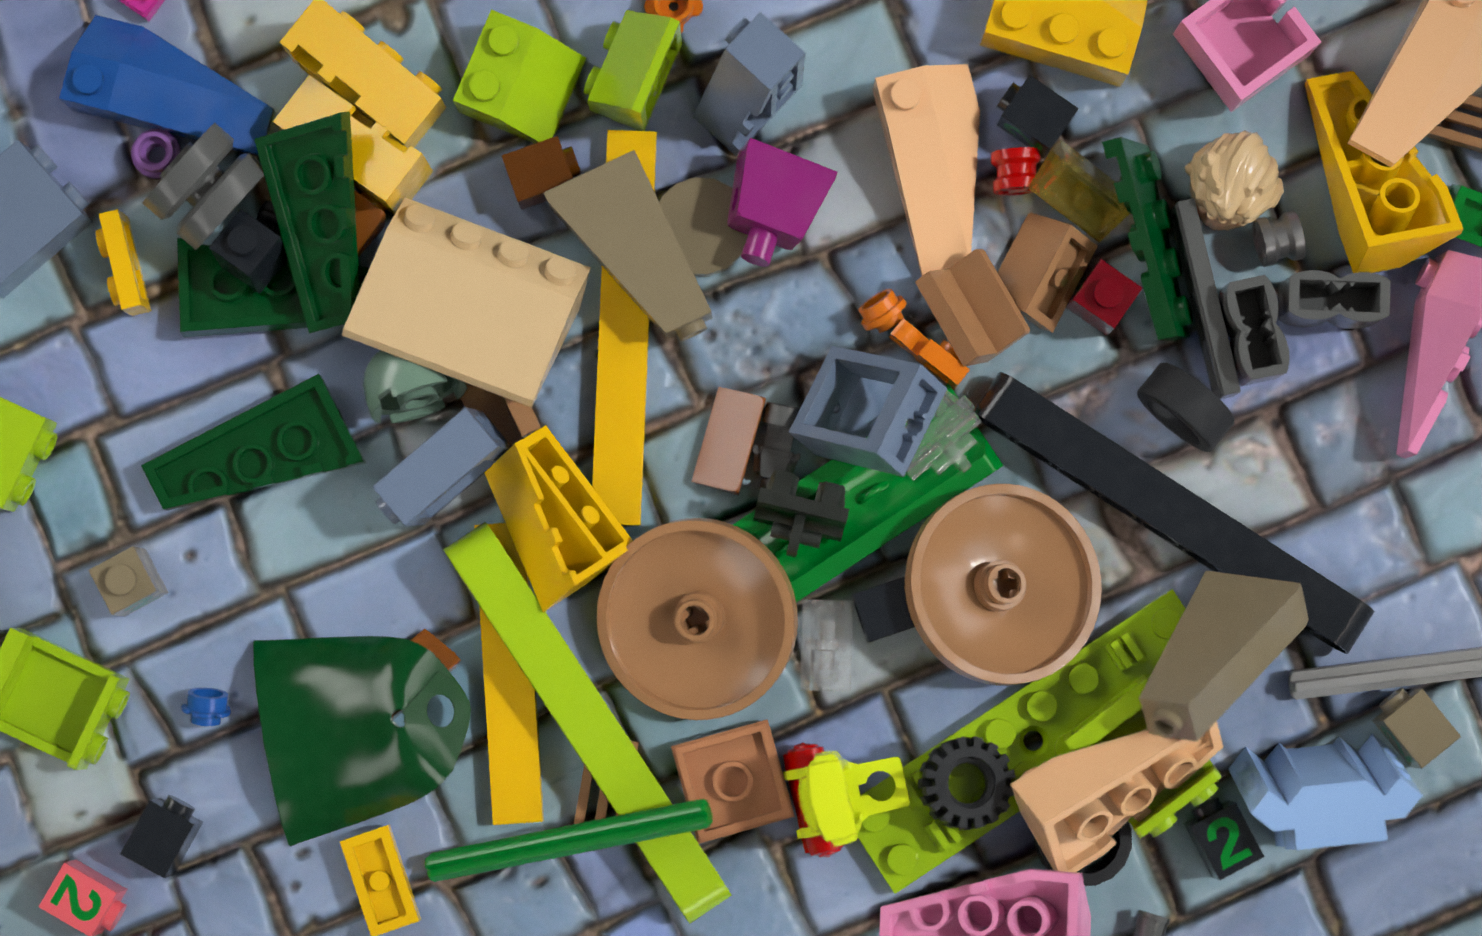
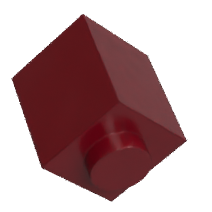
(1104, 297)

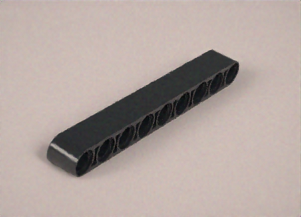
(1164, 505)

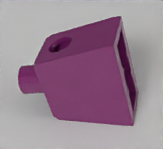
(774, 199)

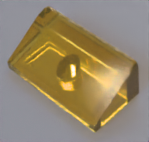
(1079, 191)

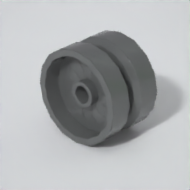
(200, 182)

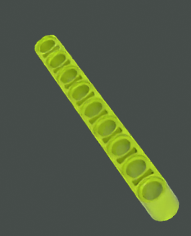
(582, 714)

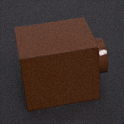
(539, 169)

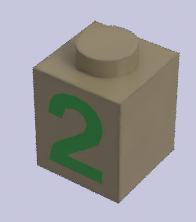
(128, 581)
(1415, 726)

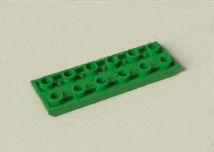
(879, 511)

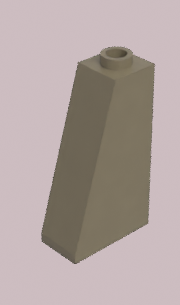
(631, 238)
(1219, 650)

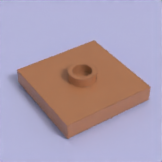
(738, 778)

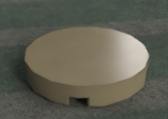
(699, 220)

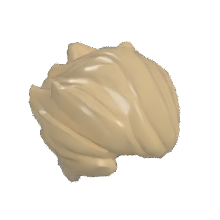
(1234, 180)

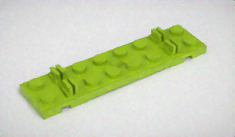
(912, 843)

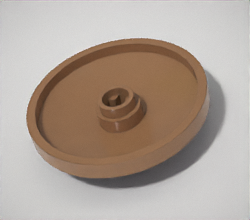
(1003, 584)
(697, 619)

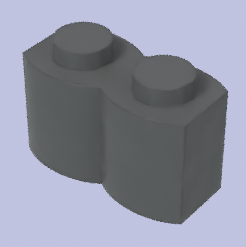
(1345, 302)
(1250, 321)

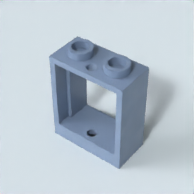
(890, 443)
(440, 468)

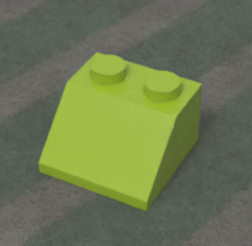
(635, 68)
(518, 79)

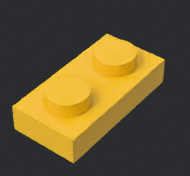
(117, 243)
(380, 880)

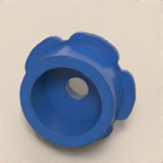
(206, 706)

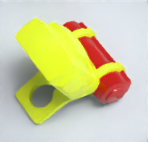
(830, 798)

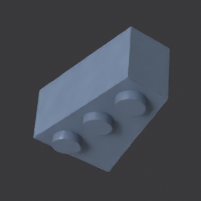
(750, 82)

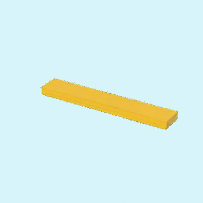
(510, 721)

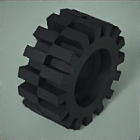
(995, 772)

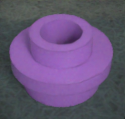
(145, 143)

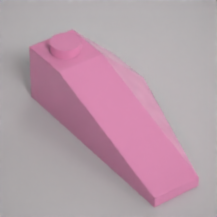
(1443, 321)
(1008, 905)

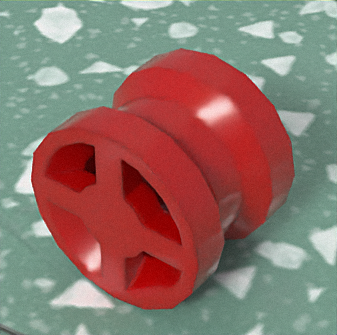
(1014, 170)

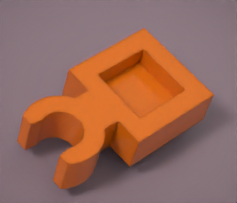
(936, 358)

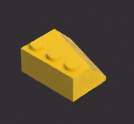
(1070, 35)

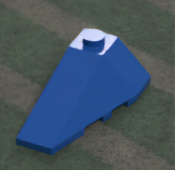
(146, 82)

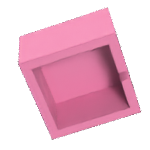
(1243, 46)

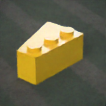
(363, 73)
(381, 164)
(554, 517)

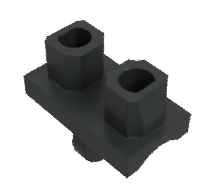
(800, 518)

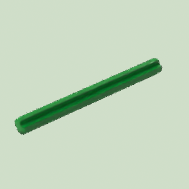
(569, 840)

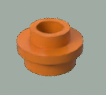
(882, 311)

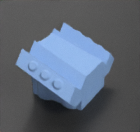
(1326, 792)

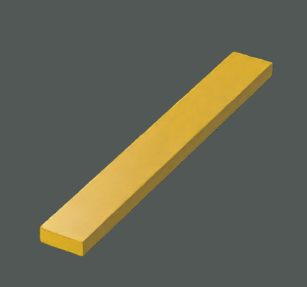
(622, 370)

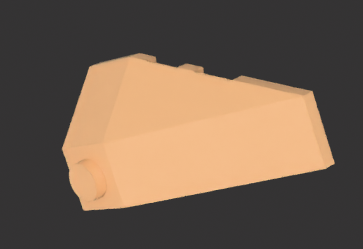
(1425, 80)
(933, 145)
(1091, 793)

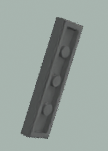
(1204, 299)

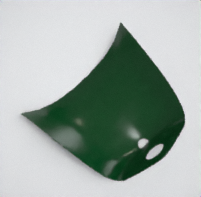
(332, 730)

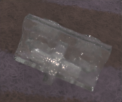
(946, 437)
(826, 645)

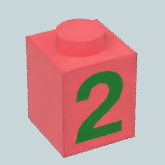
(84, 899)

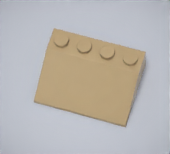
(467, 302)

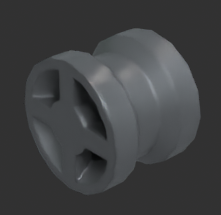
(1279, 238)

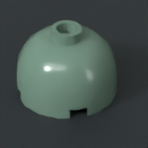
(405, 388)

